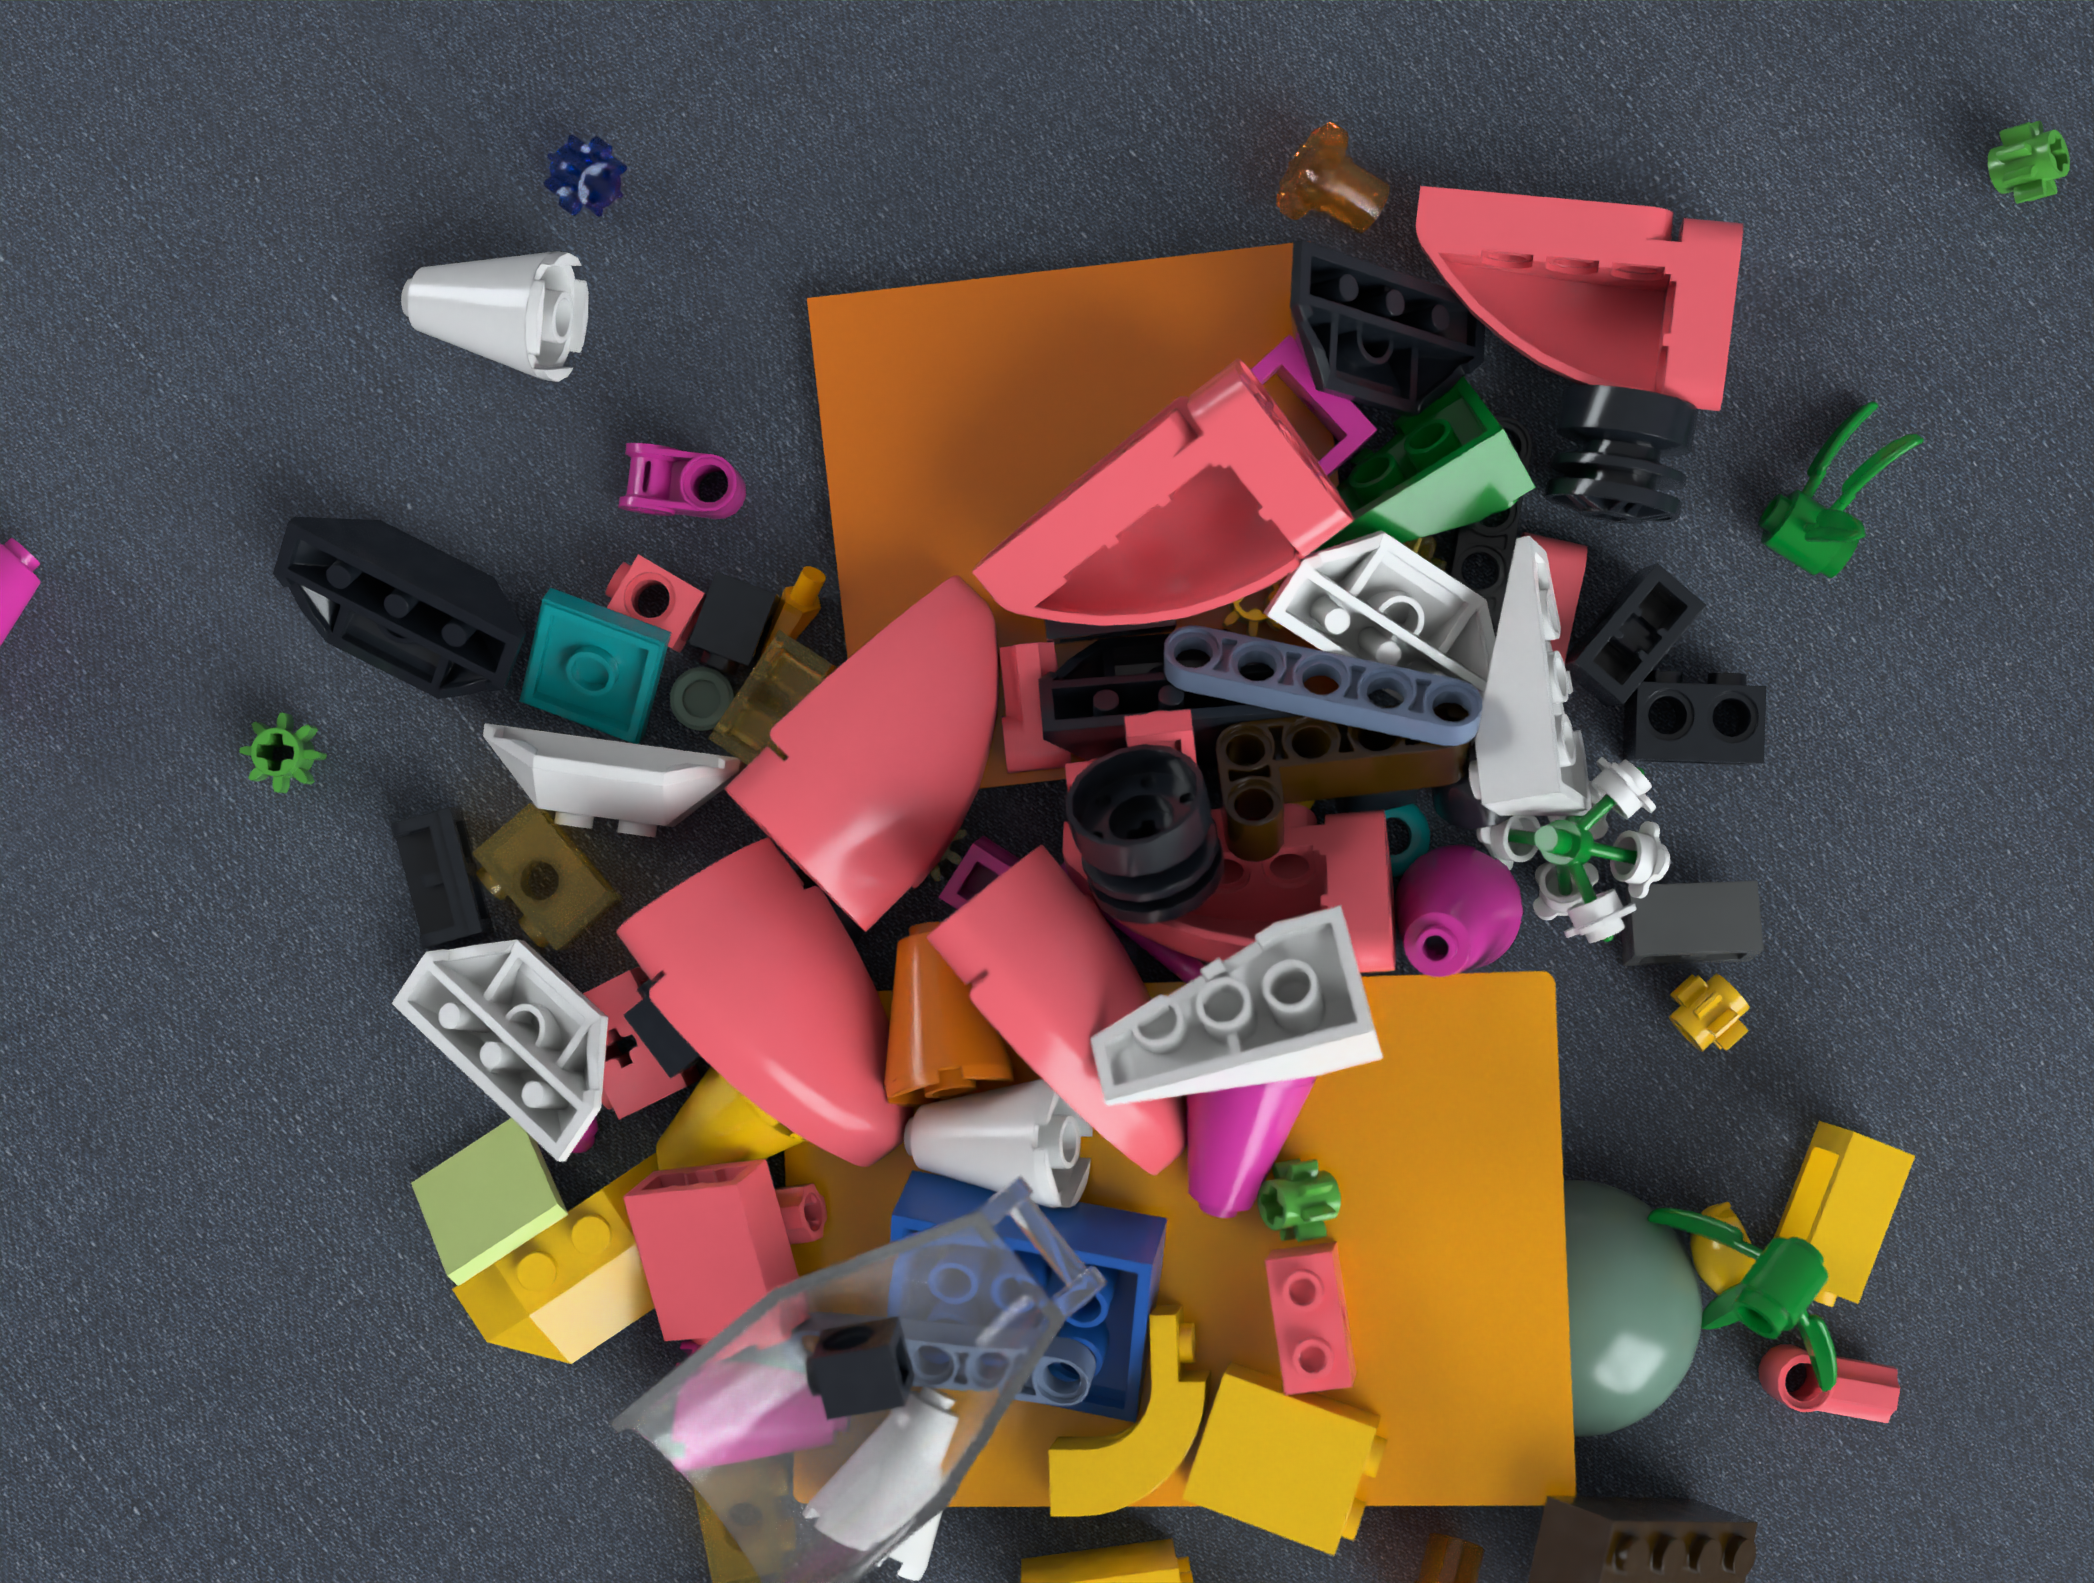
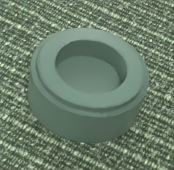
(701, 698)

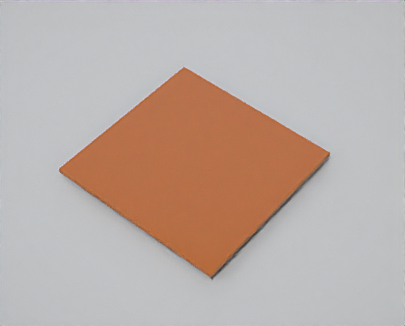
(992, 394)

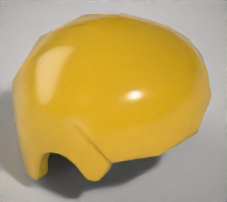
(1716, 1263)

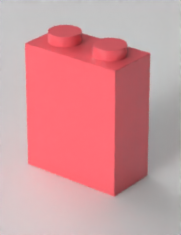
(709, 1244)

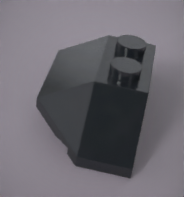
(1379, 331)
(401, 604)
(1126, 677)

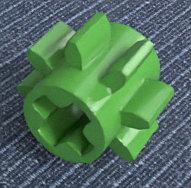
(2028, 162)
(282, 771)
(1299, 1200)

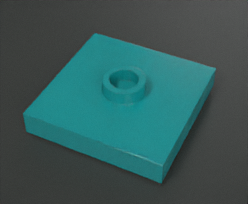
(594, 666)

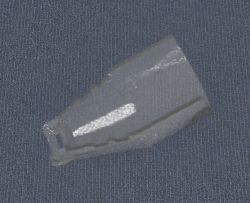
(845, 1492)

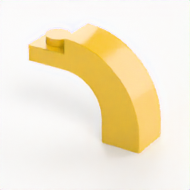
(1121, 1468)

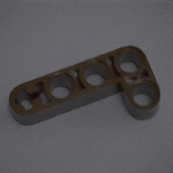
(1342, 770)

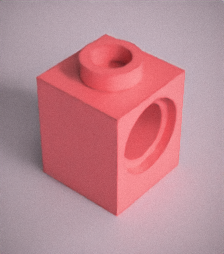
(683, 606)

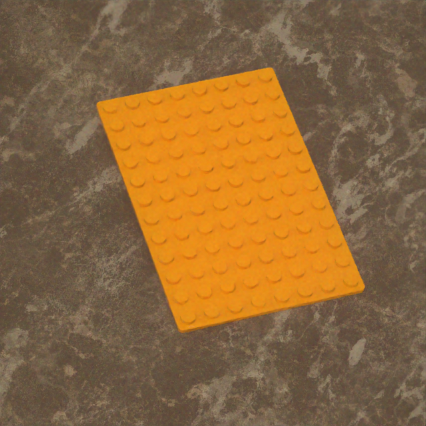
(1439, 1236)

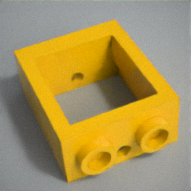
(1845, 1205)

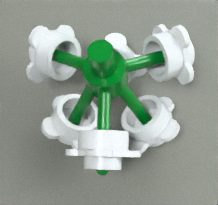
(1569, 843)

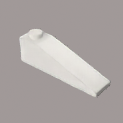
(1525, 741)
(1260, 1017)

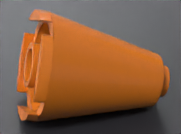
(936, 1032)

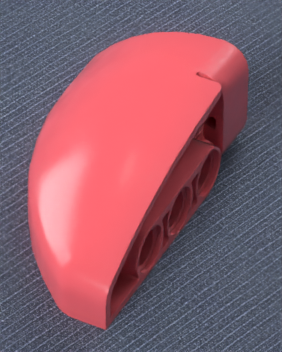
(1592, 286)
(1175, 517)
(883, 755)
(1313, 871)
(1051, 981)
(774, 999)

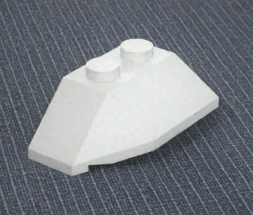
(1388, 608)
(610, 778)
(515, 1034)

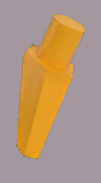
(797, 605)

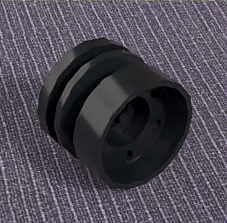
(1621, 453)
(1145, 833)

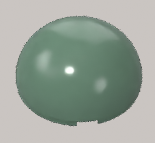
(1629, 1308)

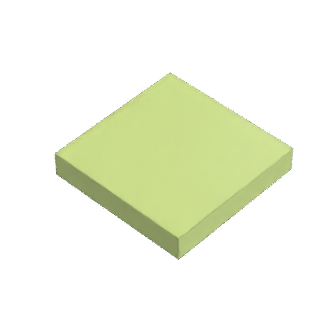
(488, 1200)

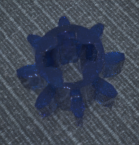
(585, 175)

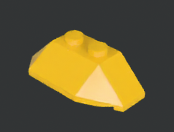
(568, 1282)

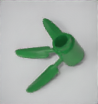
(1819, 536)
(1771, 1293)

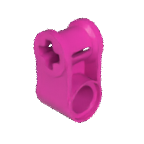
(668, 483)

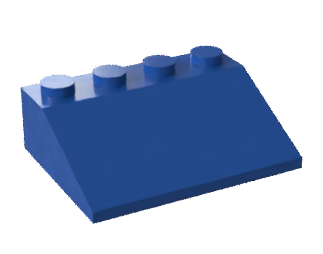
(1121, 1246)

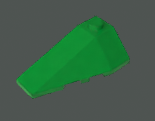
(1435, 474)

